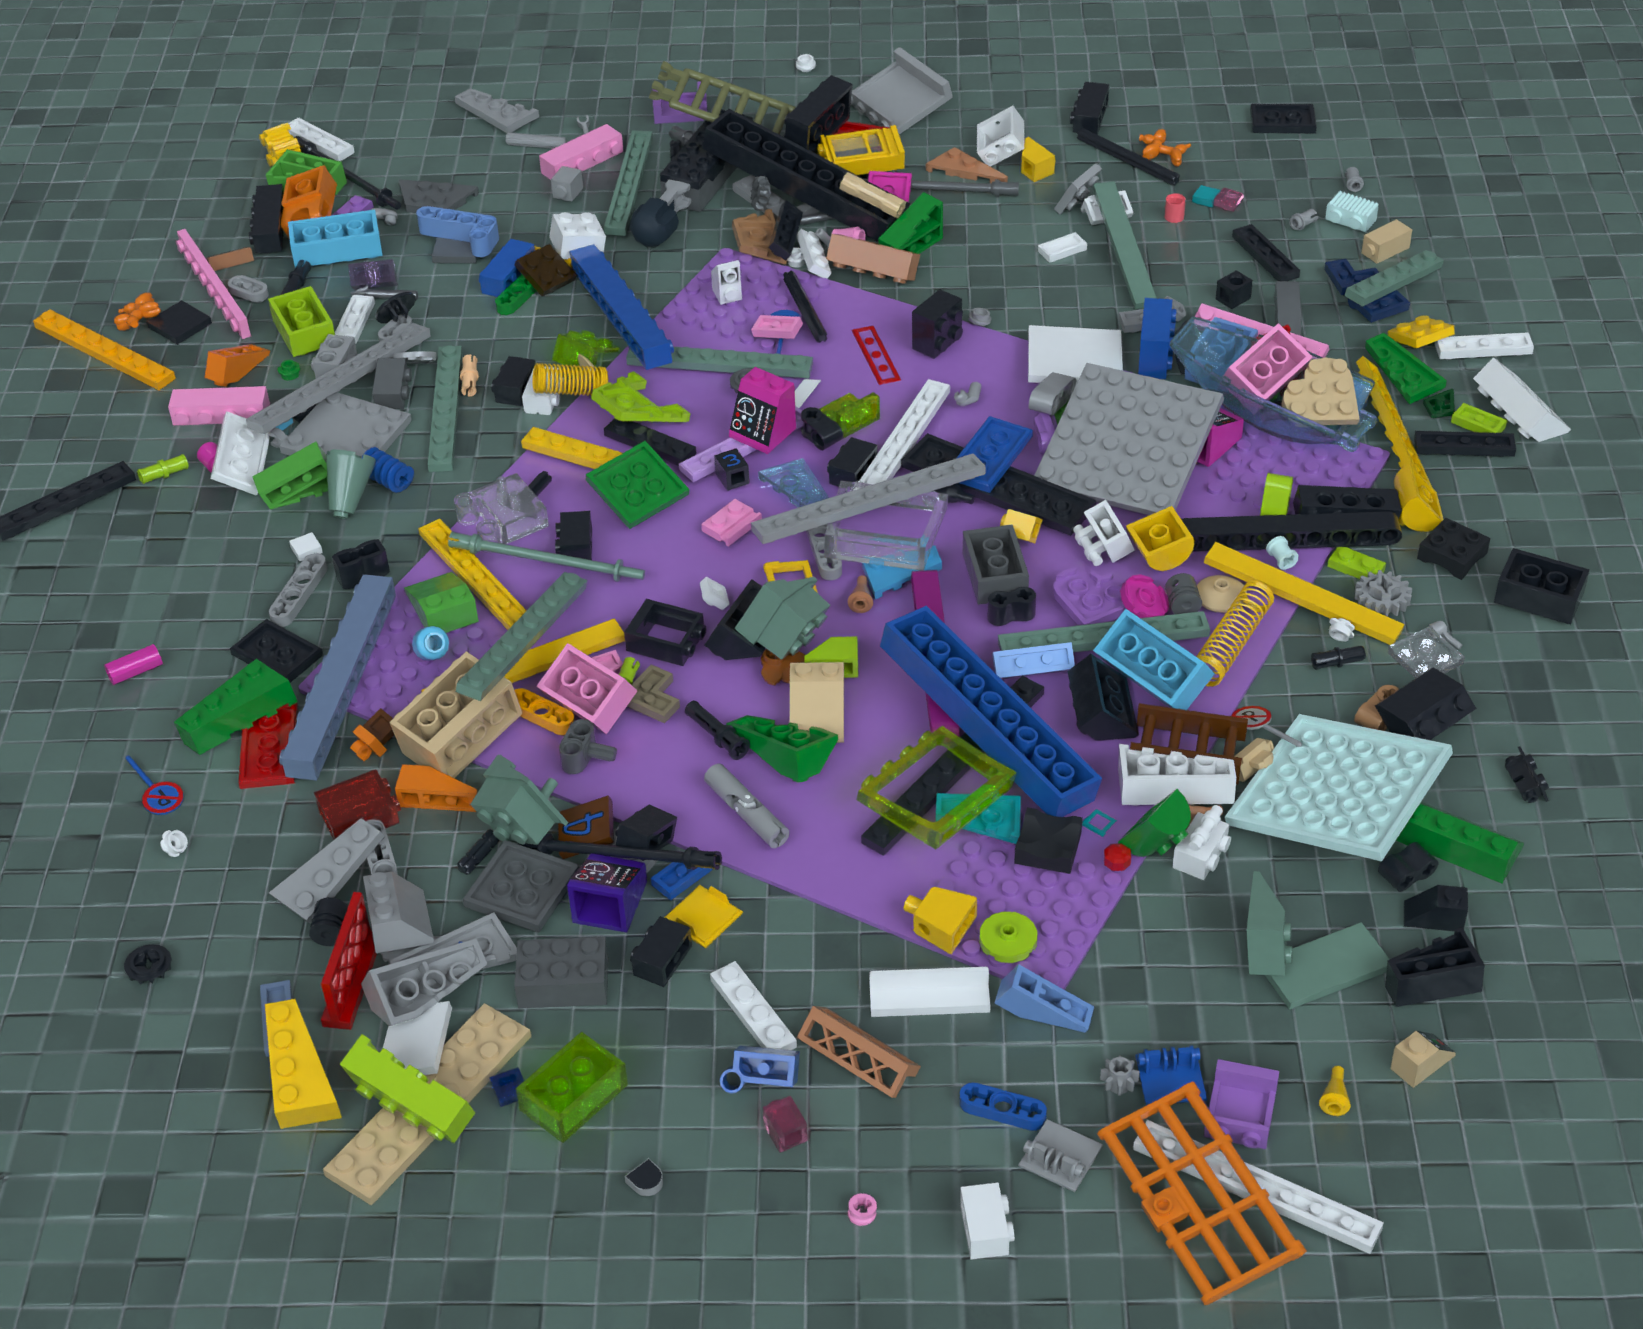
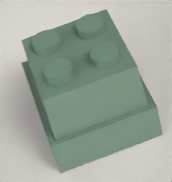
(784, 616)
(515, 805)

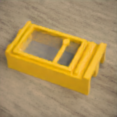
(864, 150)

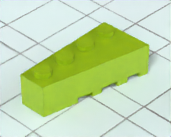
(406, 1091)

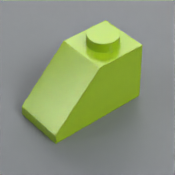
(837, 650)

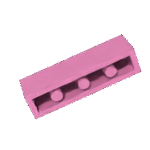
(583, 151)
(211, 404)

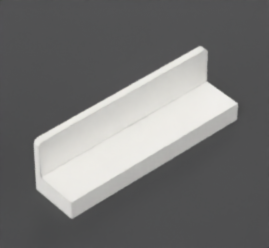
(929, 991)

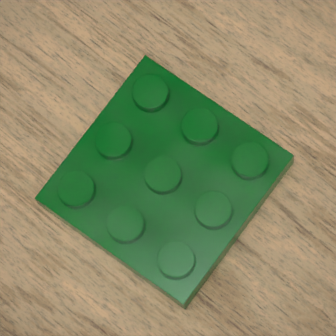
(637, 484)

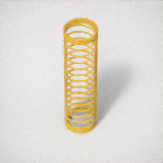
(1248, 603)

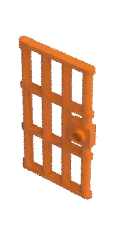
(1177, 1203)

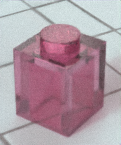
(785, 1124)

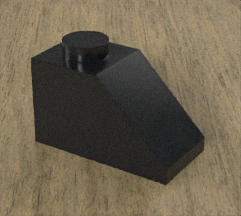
(1437, 908)

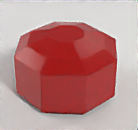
(1117, 857)

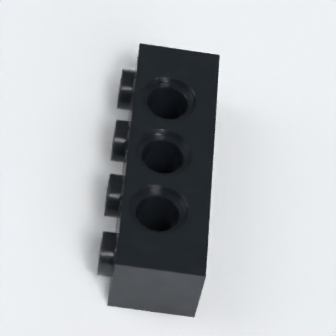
(1334, 499)

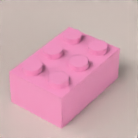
(1269, 364)
(587, 688)

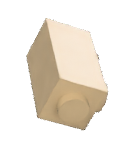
(1386, 241)

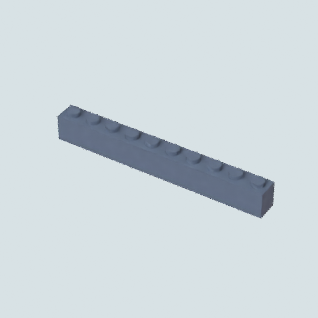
(338, 678)

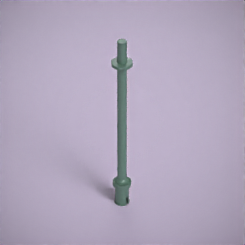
(475, 544)

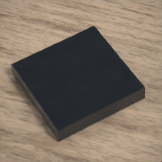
(179, 322)

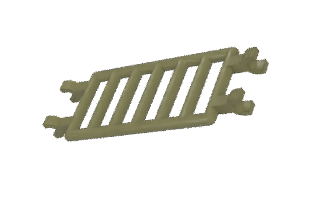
(682, 78)

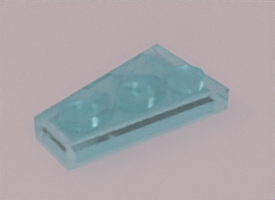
(795, 481)

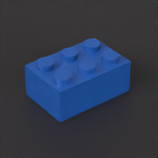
(1156, 334)

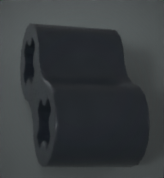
(1011, 606)
(1408, 866)

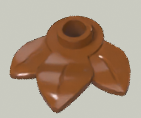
(776, 669)

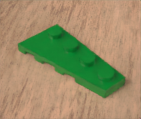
(1404, 370)

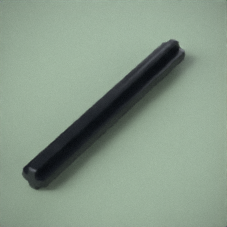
(805, 306)

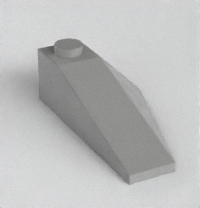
(416, 984)

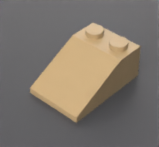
(818, 696)

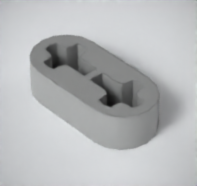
(393, 327)

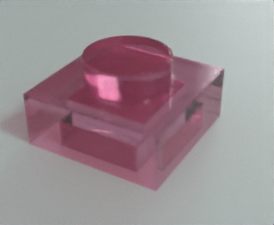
(1228, 199)

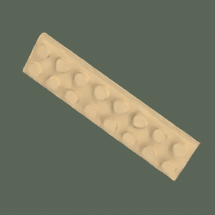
(389, 1142)

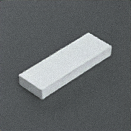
(355, 316)

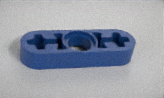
(1008, 1117)

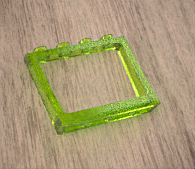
(937, 833)

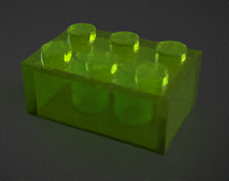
(572, 1087)

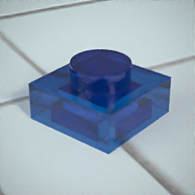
(505, 1086)

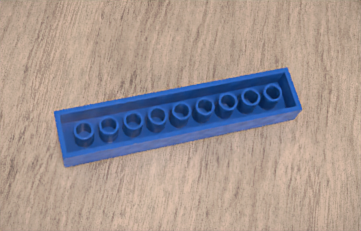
(990, 712)

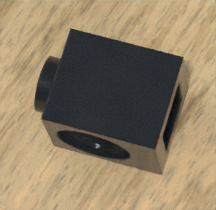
(1234, 289)

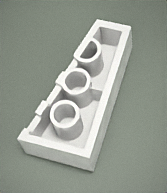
(1151, 776)

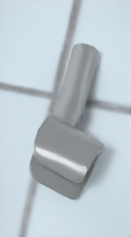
(584, 125)
(1441, 628)

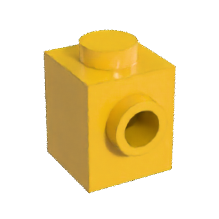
(1025, 525)

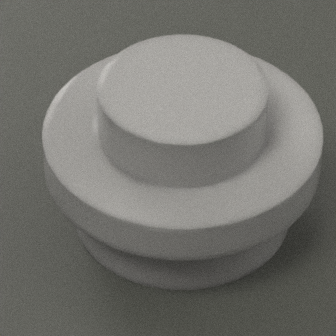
(980, 317)

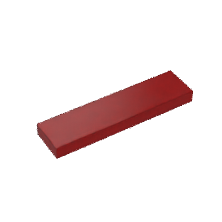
(876, 354)

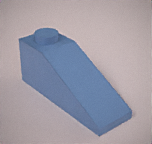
(1042, 1001)

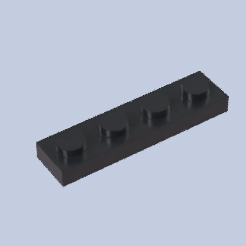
(785, 230)
(1266, 253)
(1465, 443)
(664, 445)

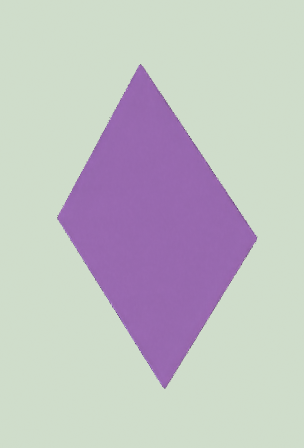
(884, 704)

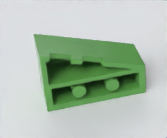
(294, 477)

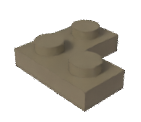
(650, 696)

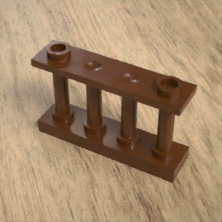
(1191, 722)

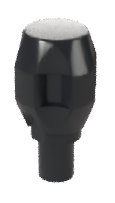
(956, 494)

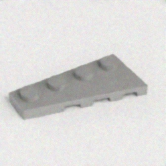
(496, 111)
(327, 870)

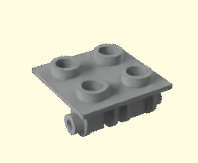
(1060, 1155)

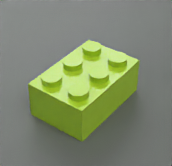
(301, 320)

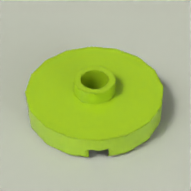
(1011, 947)

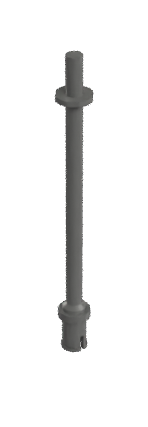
(996, 187)

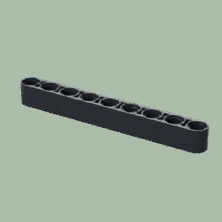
(1298, 529)

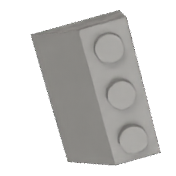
(396, 912)

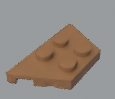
(754, 235)

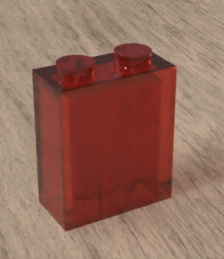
(355, 799)

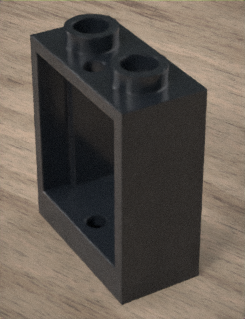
(670, 616)

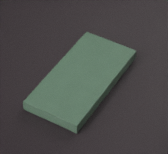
(1330, 965)

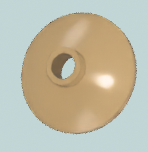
(1219, 592)

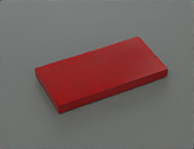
(262, 749)

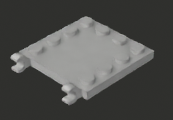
(344, 424)

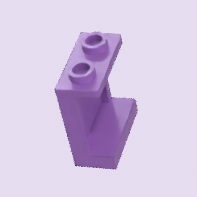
(665, 114)
(1243, 1102)

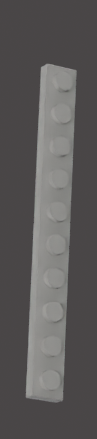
(336, 379)
(867, 498)

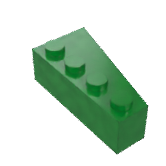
(234, 706)

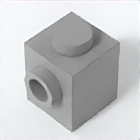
(567, 183)

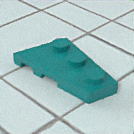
(997, 821)

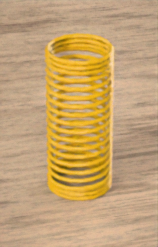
(600, 378)

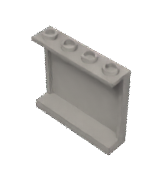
(901, 93)

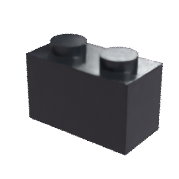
(512, 380)
(851, 461)
(574, 534)
(647, 829)
(661, 951)

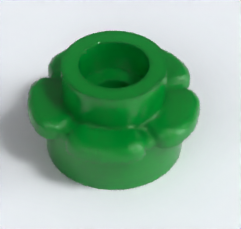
(289, 370)

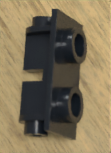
(1523, 767)

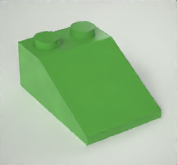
(443, 602)

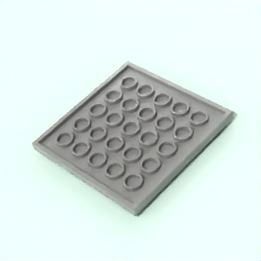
(1129, 439)

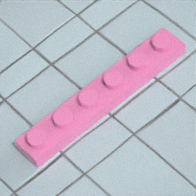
(1208, 313)

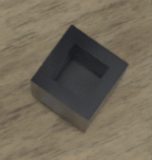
(731, 469)

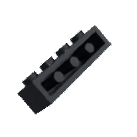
(266, 219)

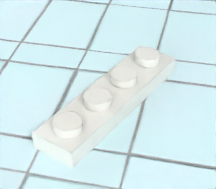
(324, 141)
(1484, 346)
(752, 1008)

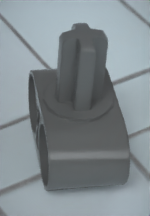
(580, 746)

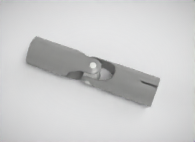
(746, 806)

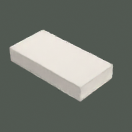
(1062, 247)

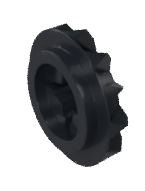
(136, 963)

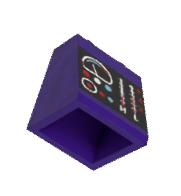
(606, 892)

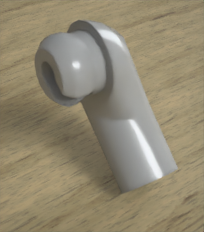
(964, 399)

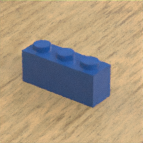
(501, 269)

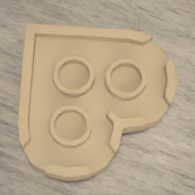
(1324, 393)

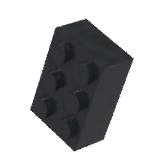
(1541, 586)

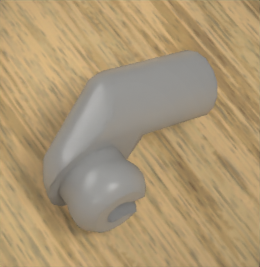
(389, 215)

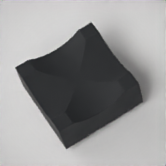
(1453, 547)
(1048, 841)

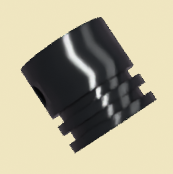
(327, 920)

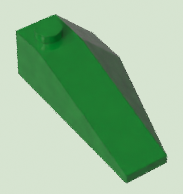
(785, 747)

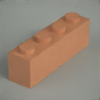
(872, 257)

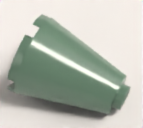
(346, 480)

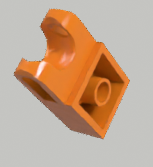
(308, 196)

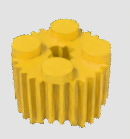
(277, 142)

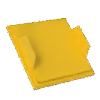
(706, 914)

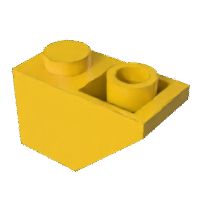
(1036, 161)

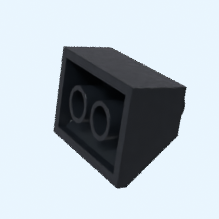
(1102, 700)
(1426, 706)

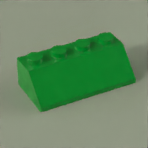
(1461, 842)

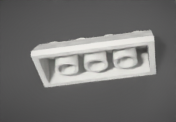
(1519, 402)

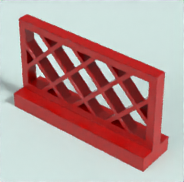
(348, 966)

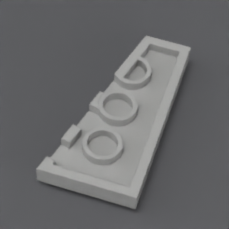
(491, 936)

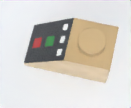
(1420, 1057)

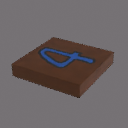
(588, 824)

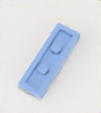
(1033, 660)

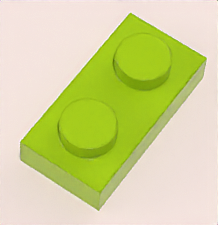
(1478, 420)
(1354, 563)

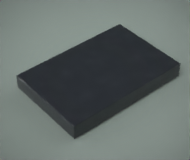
(1283, 118)
(277, 649)

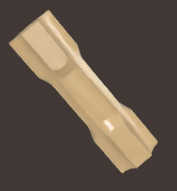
(885, 201)

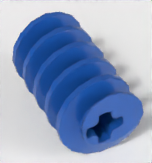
(390, 471)

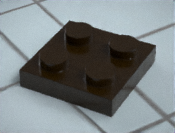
(545, 270)

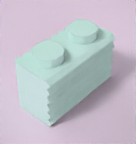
(1352, 211)

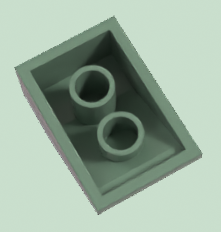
(1267, 931)

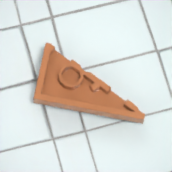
(964, 166)

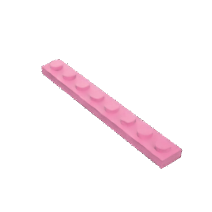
(213, 284)

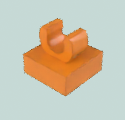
(366, 744)

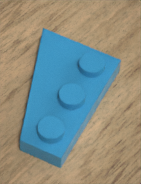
(886, 577)

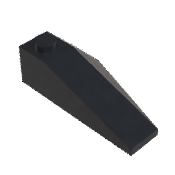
(725, 639)

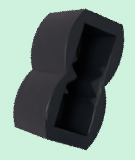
(365, 559)

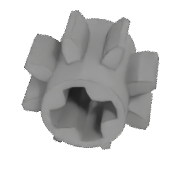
(1119, 1075)

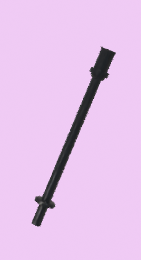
(383, 196)
(690, 858)

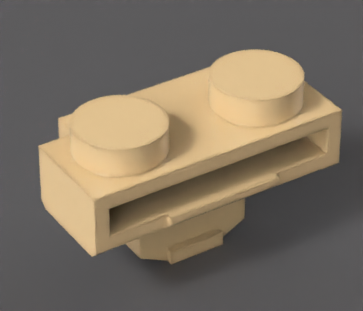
(1255, 757)

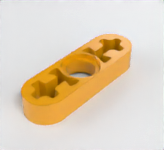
(555, 720)

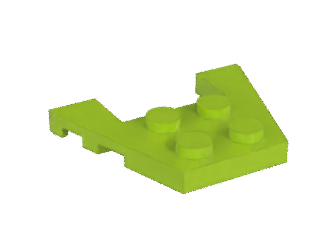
(628, 404)

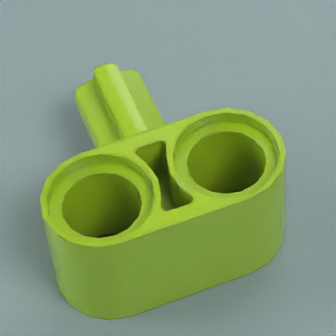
(1276, 494)

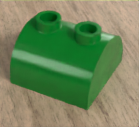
(1159, 826)

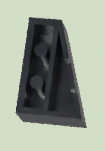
(1435, 972)

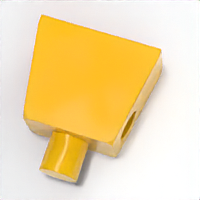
(942, 916)

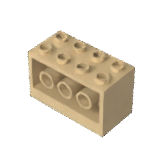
(451, 728)

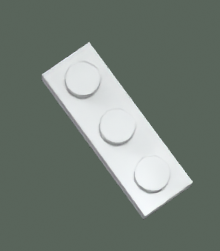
(813, 253)

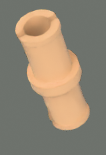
(469, 375)

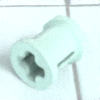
(1281, 551)

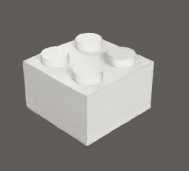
(575, 231)

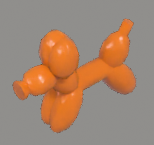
(1155, 147)
(142, 307)

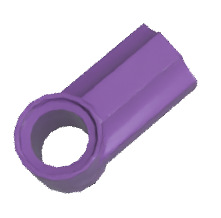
(1045, 428)

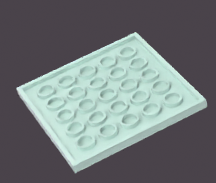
(1341, 788)

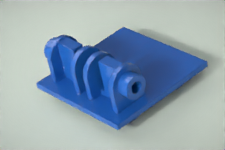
(1169, 1071)

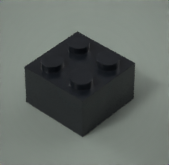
(937, 323)

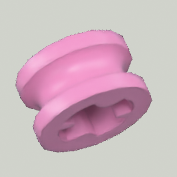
(858, 1218)

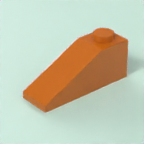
(233, 363)
(432, 789)

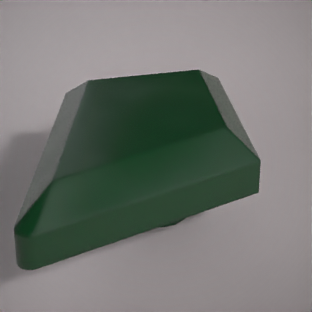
(1440, 404)

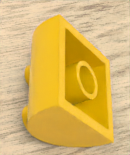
(1417, 500)
(1162, 539)

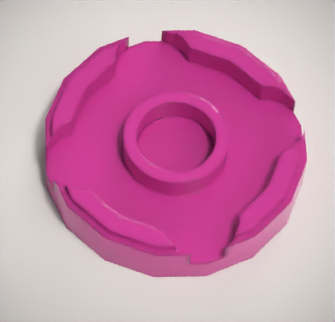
(1144, 597)

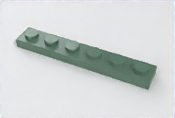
(1394, 278)

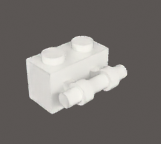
(1109, 532)
(1202, 846)

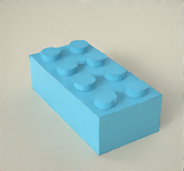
(335, 238)
(1153, 661)

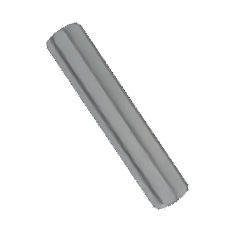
(532, 140)

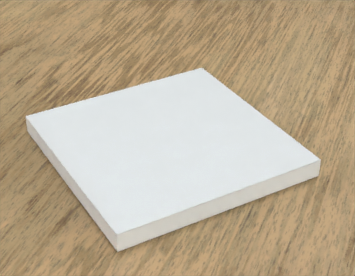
(1069, 349)

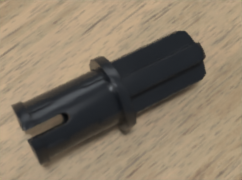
(1337, 657)

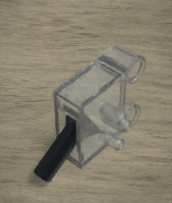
(507, 507)

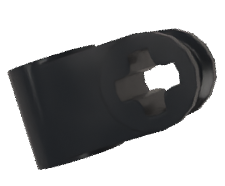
(820, 428)

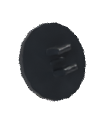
(395, 306)

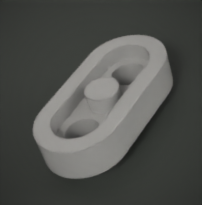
(248, 288)

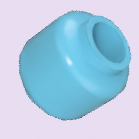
(430, 643)

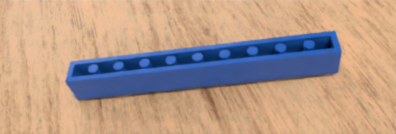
(621, 307)

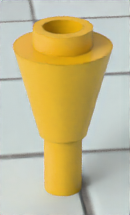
(1335, 1097)

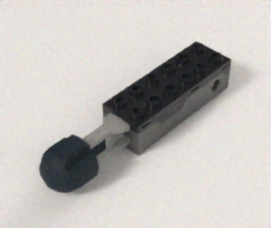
(686, 183)

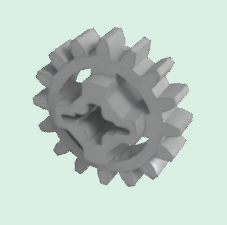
(1383, 593)

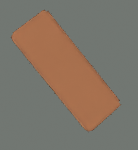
(230, 258)

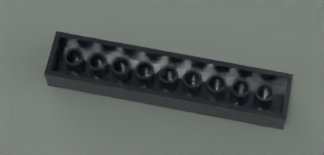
(793, 171)

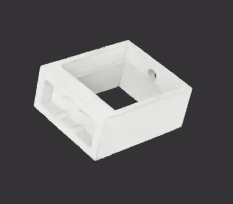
(989, 131)

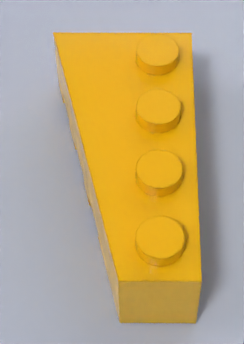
(297, 1076)

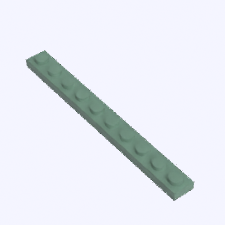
(521, 636)

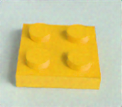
(1421, 331)

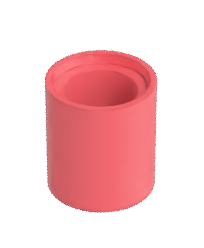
(1175, 208)

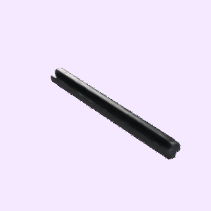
(1128, 156)

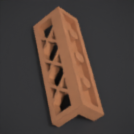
(865, 1042)

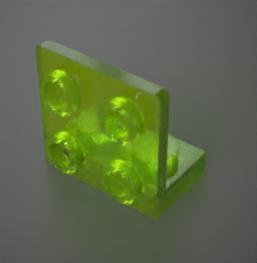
(584, 343)
(852, 412)

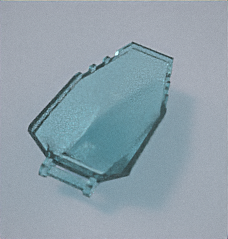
(1208, 354)

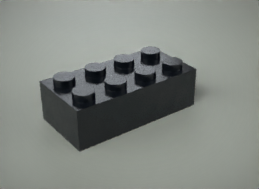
(819, 113)

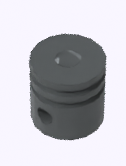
(1183, 596)

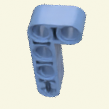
(475, 228)

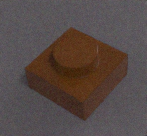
(380, 726)

